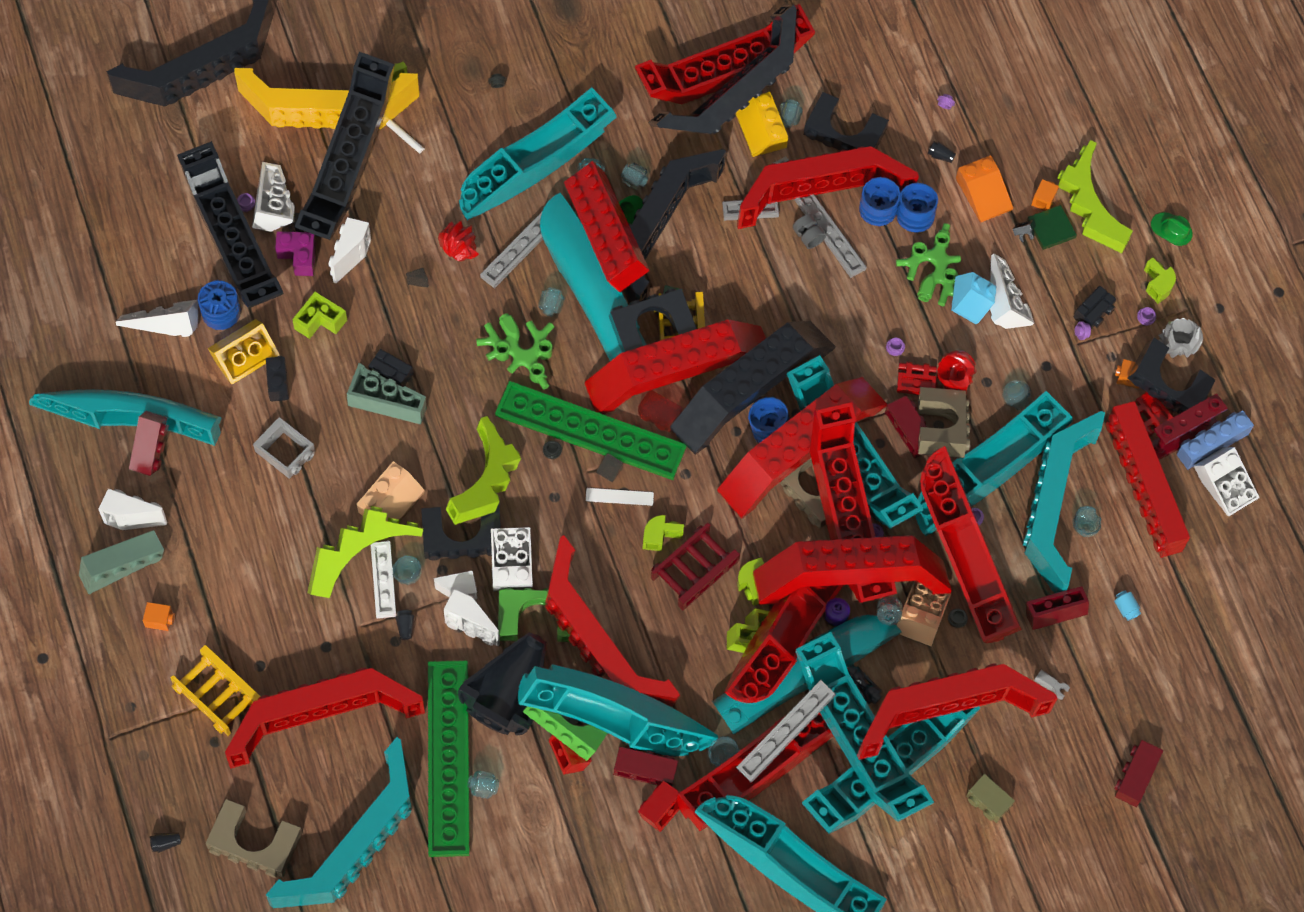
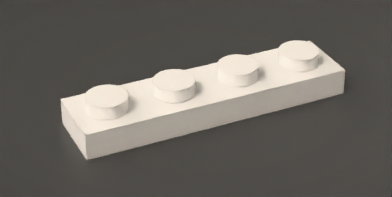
(383, 579)

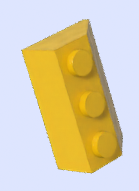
(762, 125)
(243, 351)

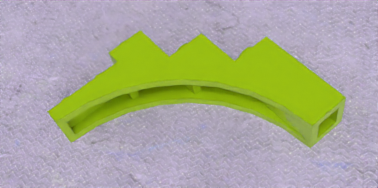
(1098, 222)
(482, 496)
(330, 563)

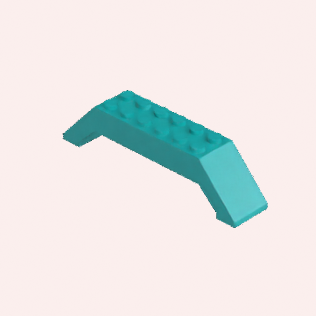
(884, 496)
(1049, 497)
(849, 721)
(915, 744)
(357, 846)

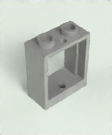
(271, 435)

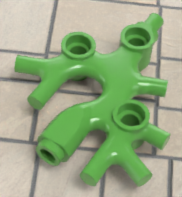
(940, 259)
(521, 357)

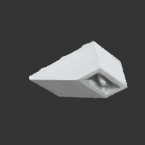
(350, 248)
(1227, 480)
(130, 512)
(511, 558)
(465, 614)

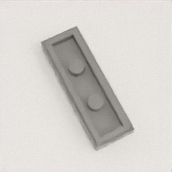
(731, 210)

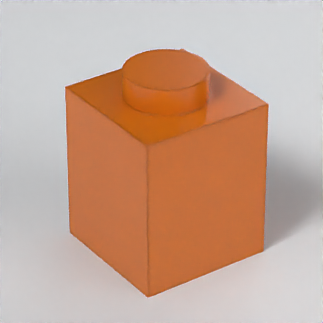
(1045, 195)
(1123, 372)
(158, 616)

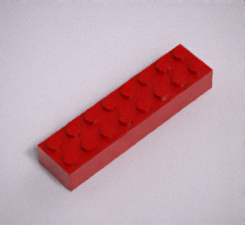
(606, 226)
(1147, 479)

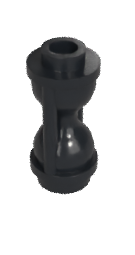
(871, 691)

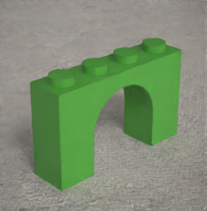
(512, 604)
(581, 739)

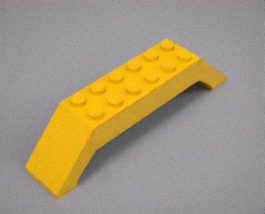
(314, 106)

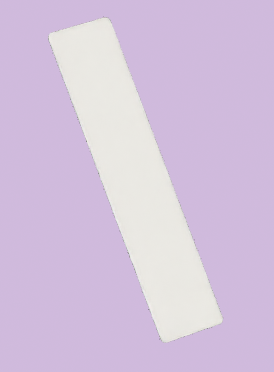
(619, 496)

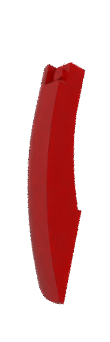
(967, 549)
(775, 643)
(730, 781)

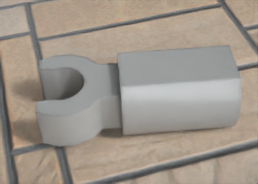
(1051, 683)

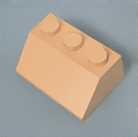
(393, 491)

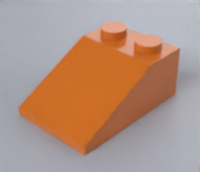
(984, 188)

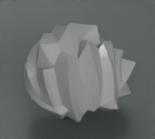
(1182, 337)

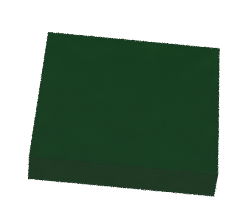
(1052, 227)

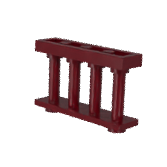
(1187, 425)
(700, 584)

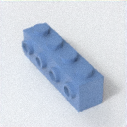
(1219, 436)

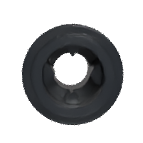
(941, 152)
(405, 624)
(163, 841)

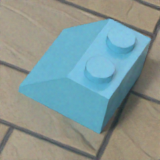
(972, 296)

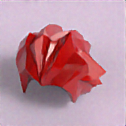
(458, 241)
(956, 370)

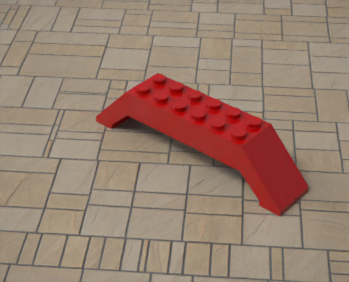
(714, 67)
(820, 176)
(670, 362)
(790, 446)
(842, 485)
(850, 563)
(589, 635)
(955, 694)
(318, 702)

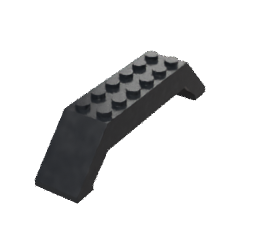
(198, 67)
(744, 85)
(348, 147)
(665, 198)
(228, 226)
(748, 381)

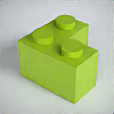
(319, 312)
(741, 634)

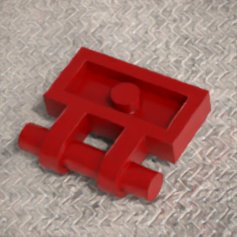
(911, 383)
(1154, 411)

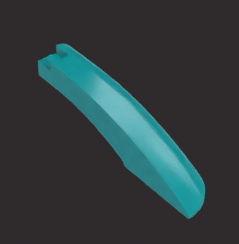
(535, 155)
(581, 269)
(123, 409)
(1004, 453)
(855, 637)
(614, 709)
(785, 857)

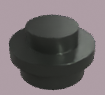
(497, 81)
(552, 450)
(957, 618)

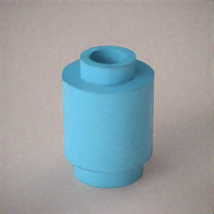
(1127, 605)

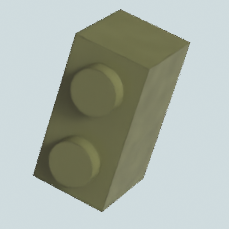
(990, 799)

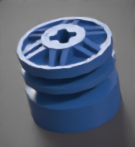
(880, 193)
(917, 207)
(219, 314)
(767, 413)

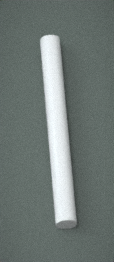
(407, 138)

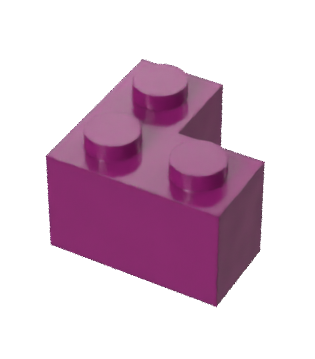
(300, 248)

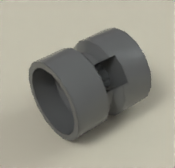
(810, 233)

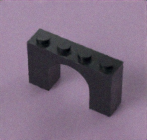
(819, 127)
(670, 304)
(1148, 377)
(439, 546)

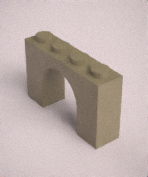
(953, 406)
(805, 502)
(271, 859)

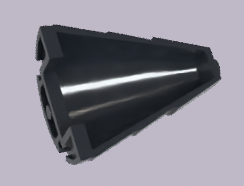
(494, 689)

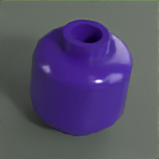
(837, 611)

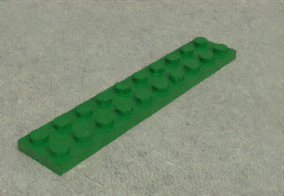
(591, 430)
(447, 761)

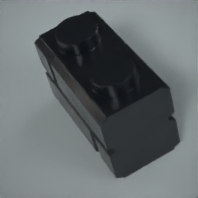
(1095, 307)
(391, 367)
(277, 378)

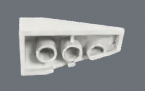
(273, 201)
(1008, 307)
(176, 320)

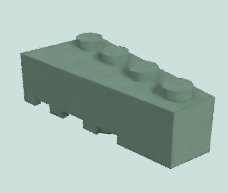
(384, 396)
(119, 561)

